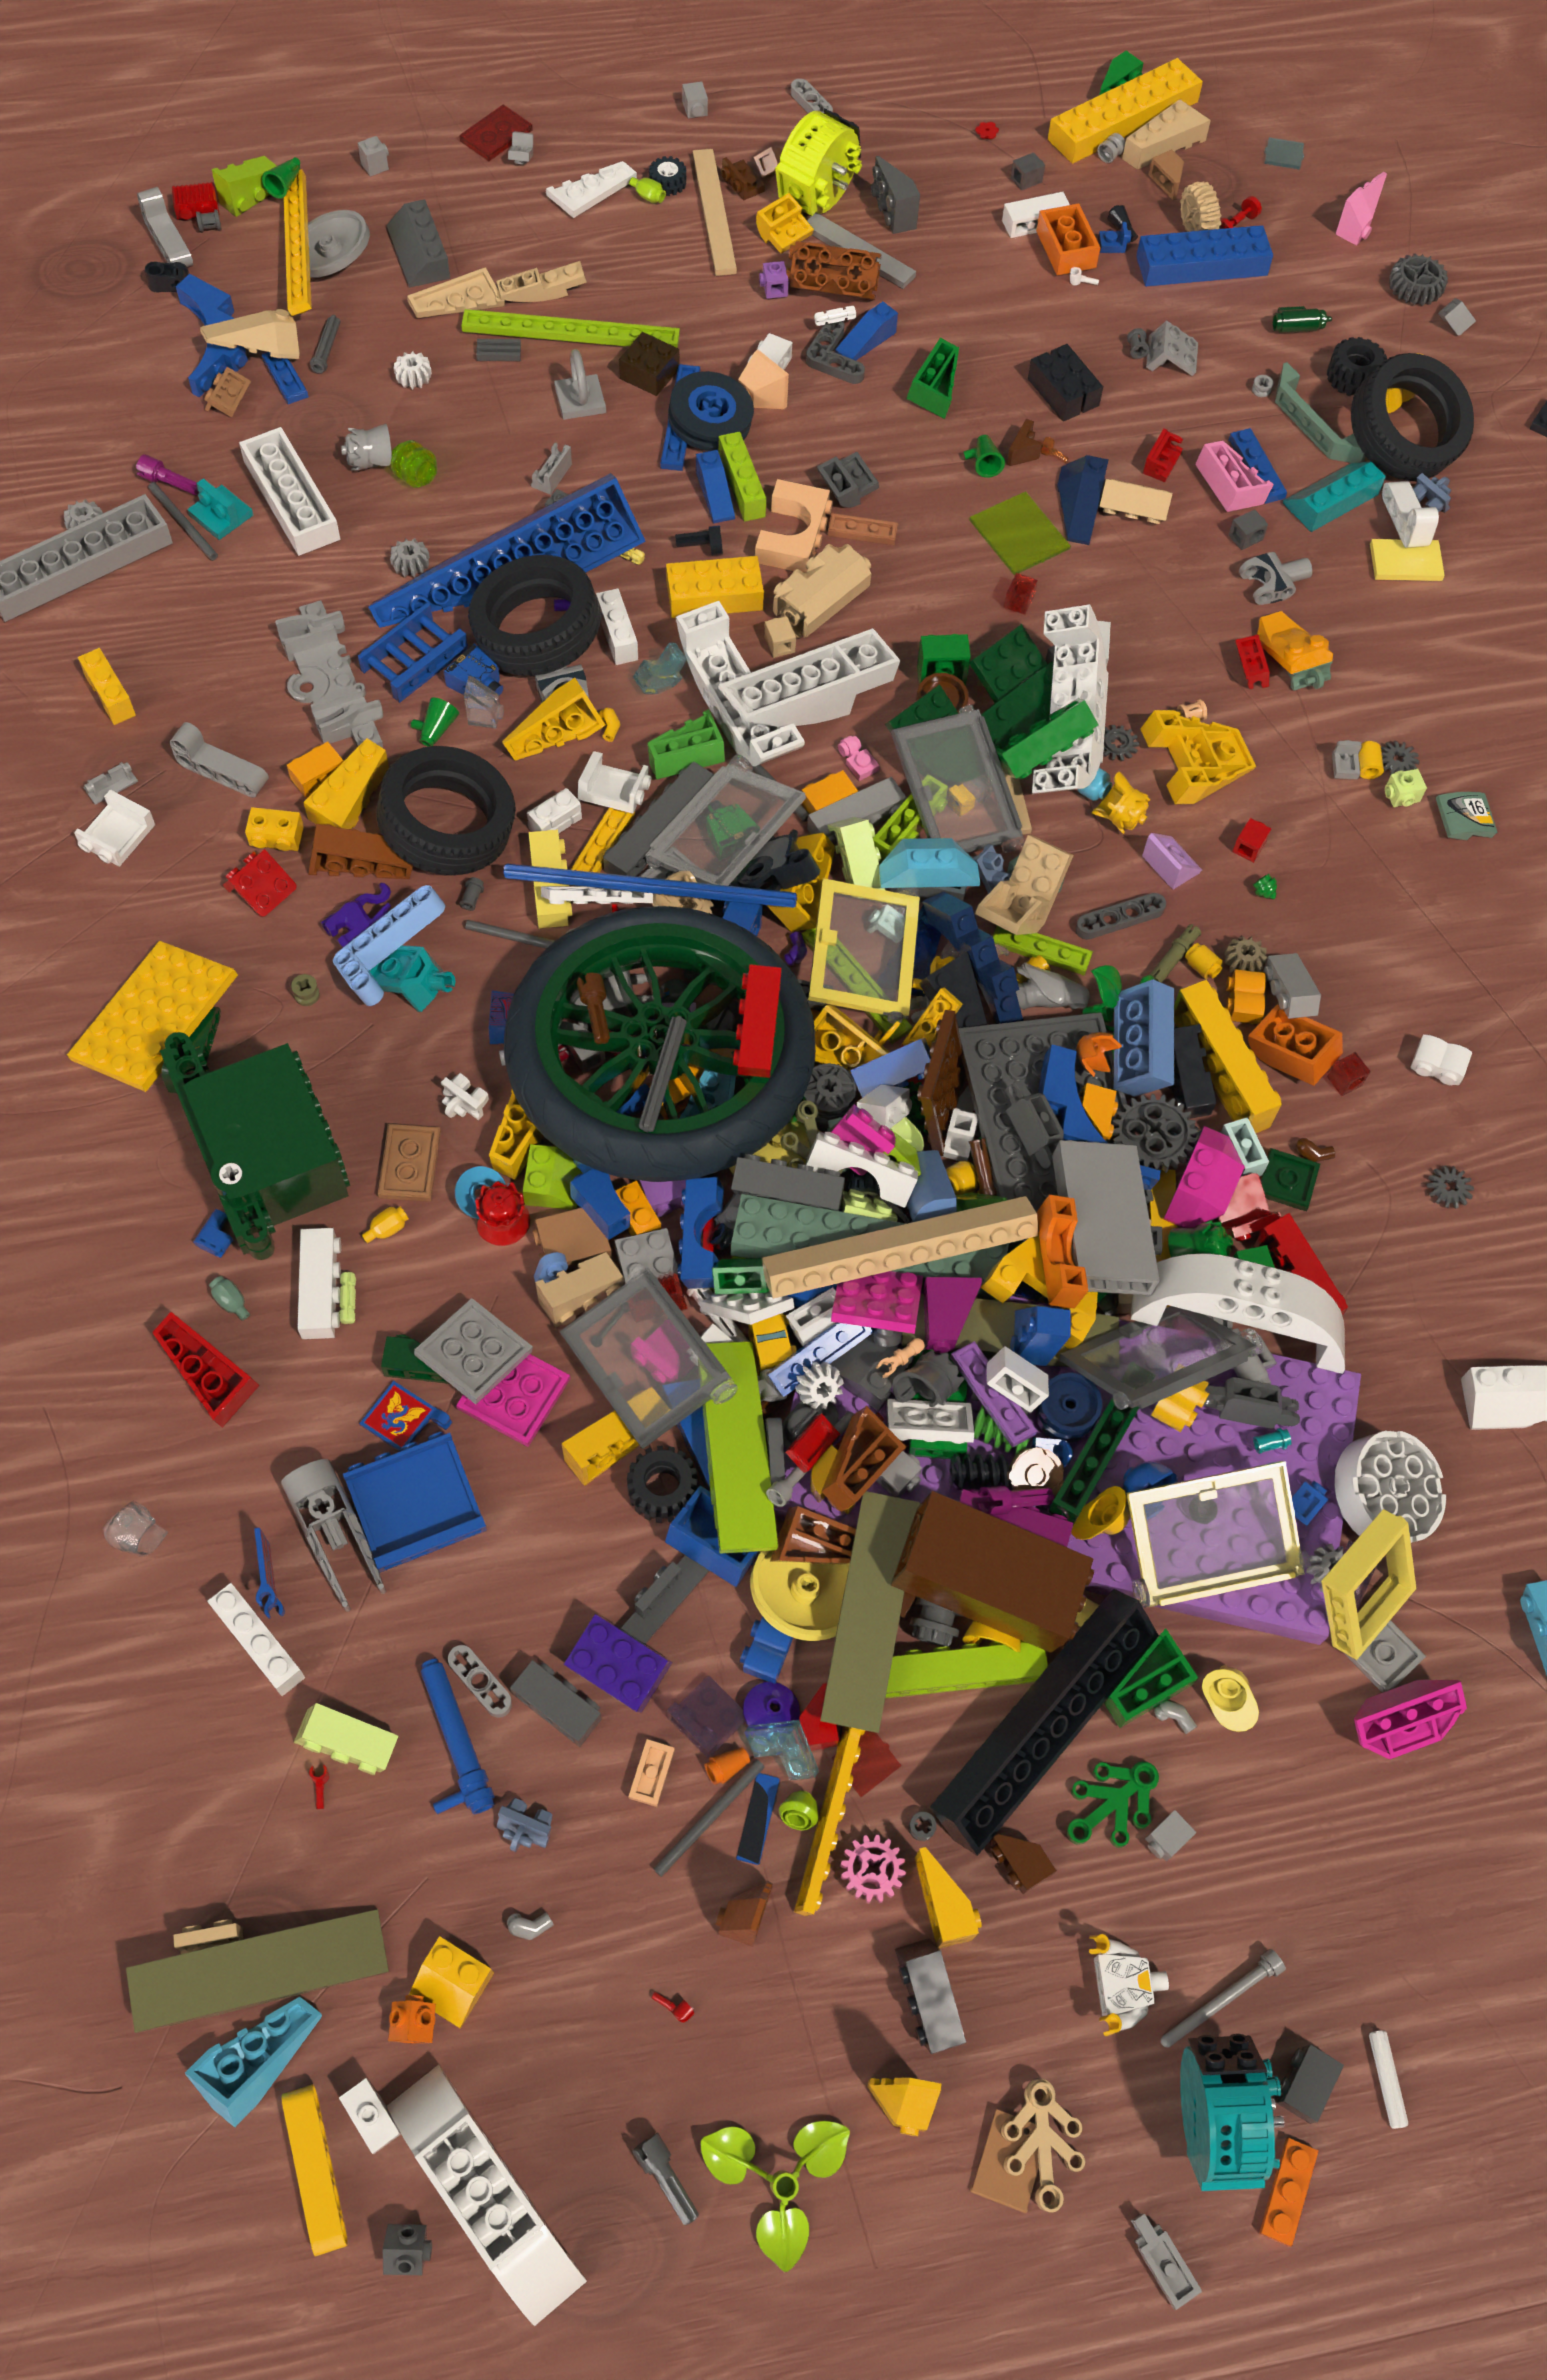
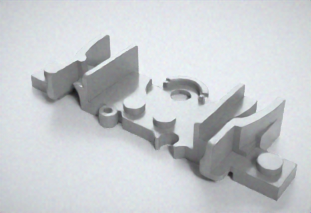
(336, 697)

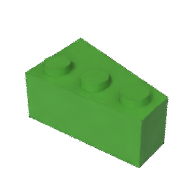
(694, 742)

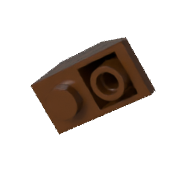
(1024, 1861)

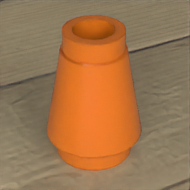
(726, 1765)

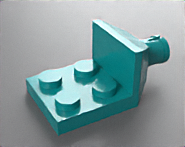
(413, 974)

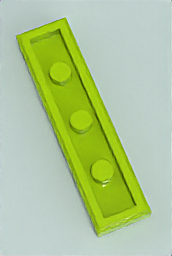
(1052, 950)

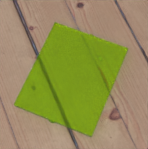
(1020, 533)

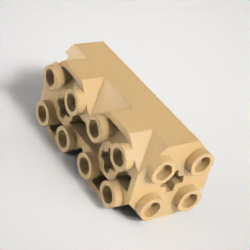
(826, 587)

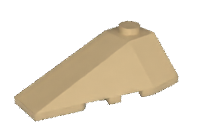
(262, 331)

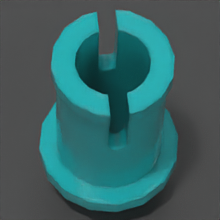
(1272, 1441)

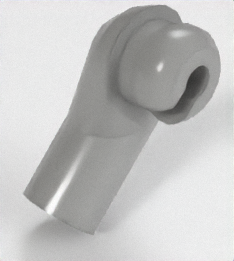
(526, 1928)

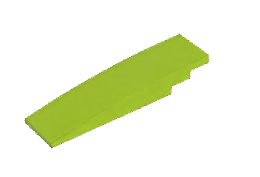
(739, 1457)

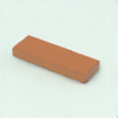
(862, 529)

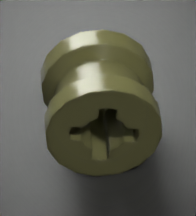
(306, 996)

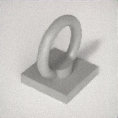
(581, 393)

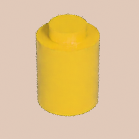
(1370, 760)

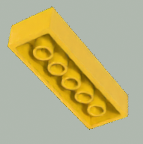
(1231, 1064)

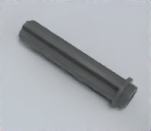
(319, 361)

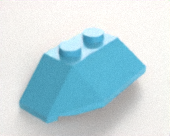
(928, 864)

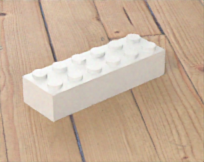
(290, 491)

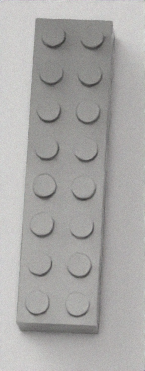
(80, 556)

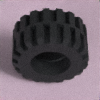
(1353, 362)
(661, 1462)

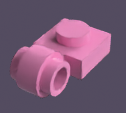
(860, 763)

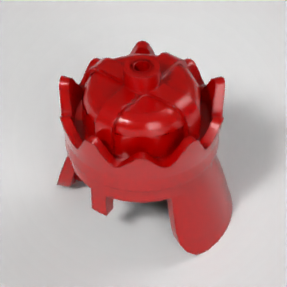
(501, 1214)

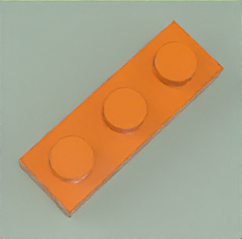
(1288, 2192)

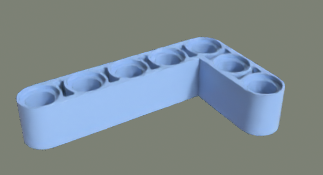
(384, 938)

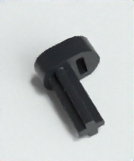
(710, 537)

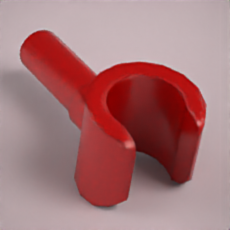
(319, 1785)
(682, 2012)

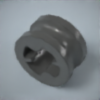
(924, 1816)

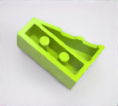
(242, 185)

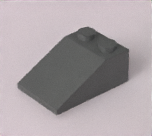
(860, 1374)

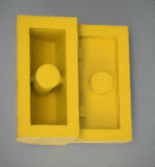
(783, 223)

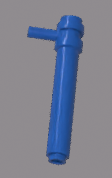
(472, 1778)

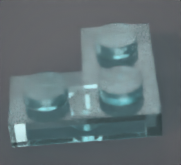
(787, 1741)

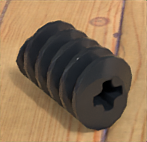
(978, 1470)

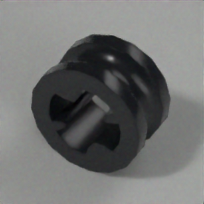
(721, 1236)

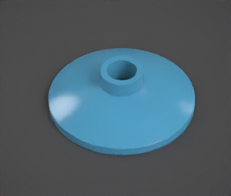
(468, 1183)

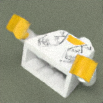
(1124, 1983)

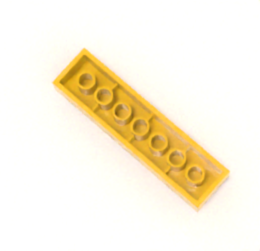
(1122, 109)

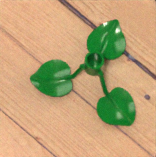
(1109, 987)

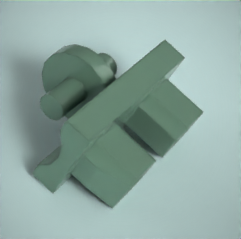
(1312, 676)

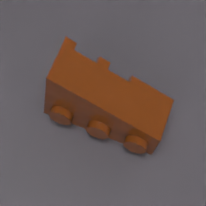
(861, 1459)
(813, 1539)

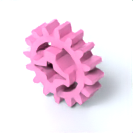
(880, 1880)

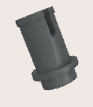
(473, 889)

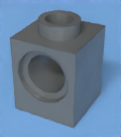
(1248, 529)

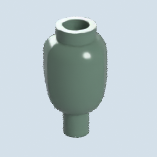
(229, 1297)

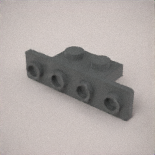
(663, 1597)

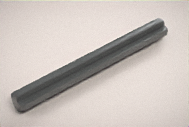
(662, 1074)

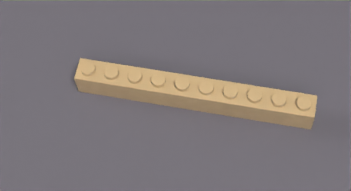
(900, 1247)

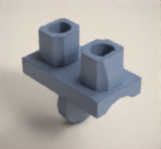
(1434, 490)
(991, 868)
(523, 1829)

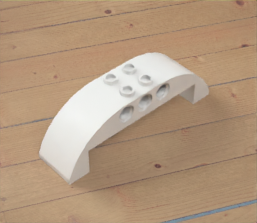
(715, 661)
(1248, 1296)

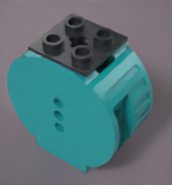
(1229, 2112)

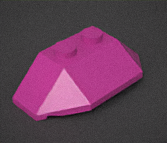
(1206, 1182)
(1409, 1716)

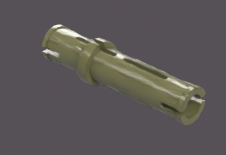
(1176, 952)

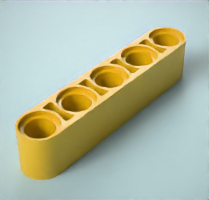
(314, 2170)

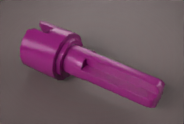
(154, 470)
(1001, 1499)

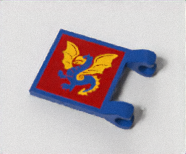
(401, 1416)

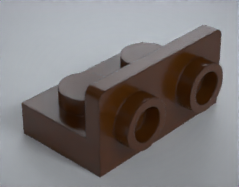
(742, 178)

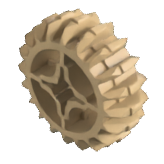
(1200, 207)

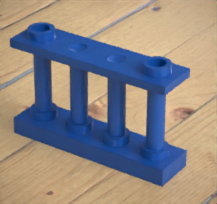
(418, 671)

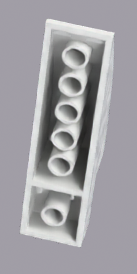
(813, 684)

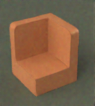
(768, 161)

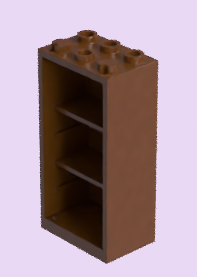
(993, 1572)

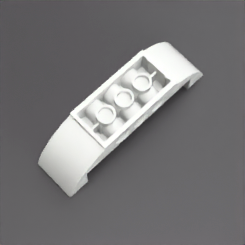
(1081, 674)
(484, 2196)

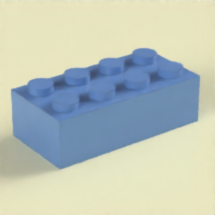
(1147, 1038)

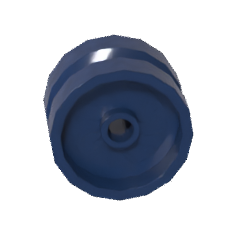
(1070, 1408)

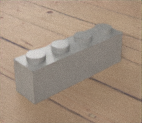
(872, 803)

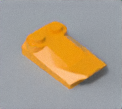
(1291, 644)

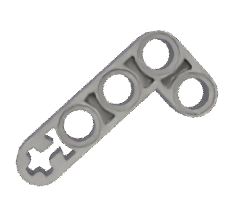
(162, 227)
(215, 763)

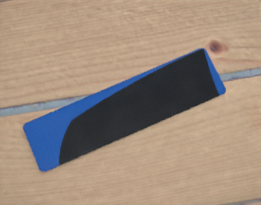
(758, 1819)

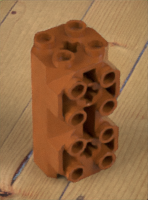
(834, 270)

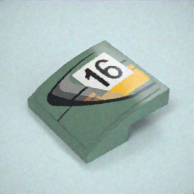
(1466, 815)

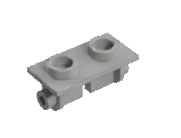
(116, 780)

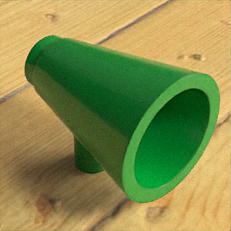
(280, 178)
(988, 458)
(437, 720)

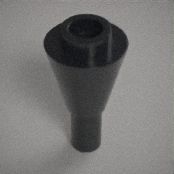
(1118, 215)

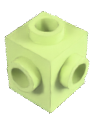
(1405, 788)

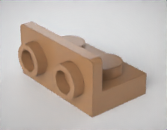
(228, 392)

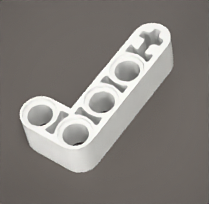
(1413, 523)

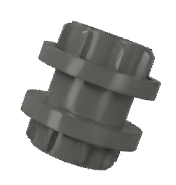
(934, 1624)

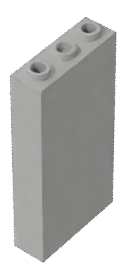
(1112, 1215)

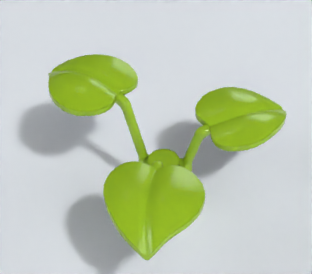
(786, 2232)

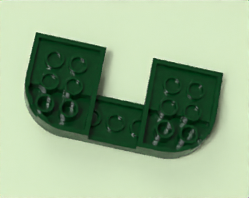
(1013, 677)

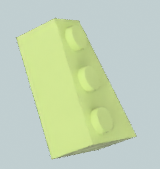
(346, 1739)

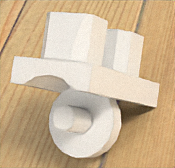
(461, 1102)

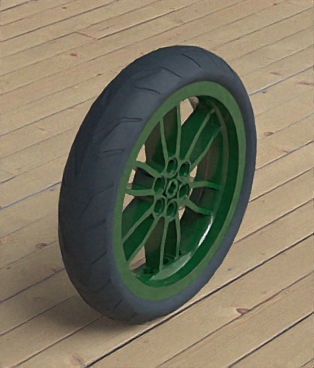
(593, 1130)

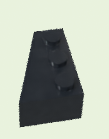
(959, 981)
(1191, 1081)

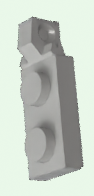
(1165, 2262)

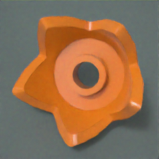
(1092, 1049)

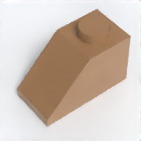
(1167, 172)

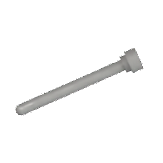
(780, 1492)
(1268, 1966)

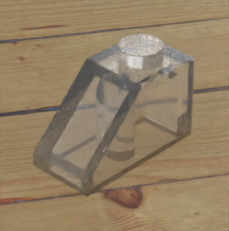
(482, 704)

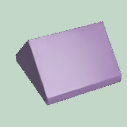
(1169, 860)

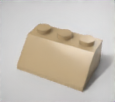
(1135, 500)

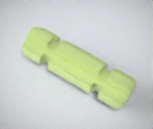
(347, 1297)

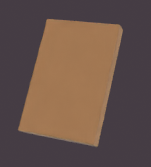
(409, 1162)

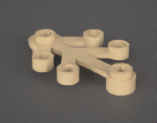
(1043, 2139)

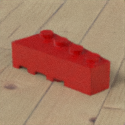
(759, 1021)
(1294, 1254)
(211, 1375)

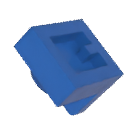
(1114, 240)
(1308, 1501)

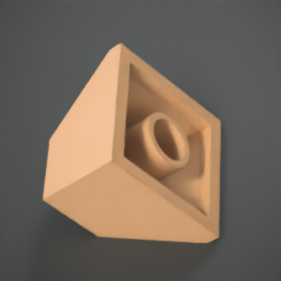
(765, 382)

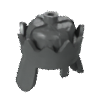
(931, 1377)

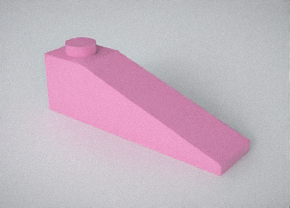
(1359, 211)

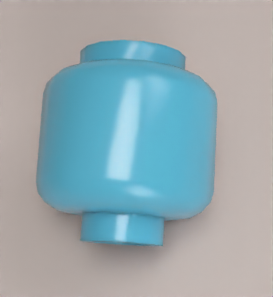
(1099, 787)

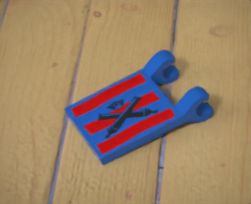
(266, 1575)

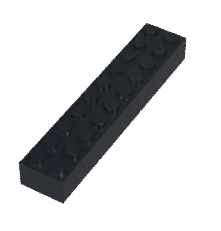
(1044, 1721)

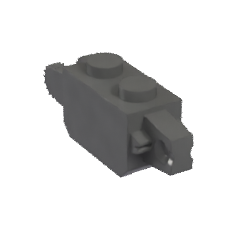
(1034, 1122)
(1253, 1403)

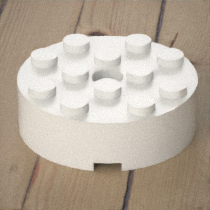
(1390, 1474)

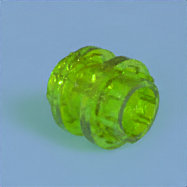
(413, 463)

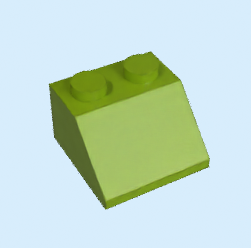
(549, 1178)

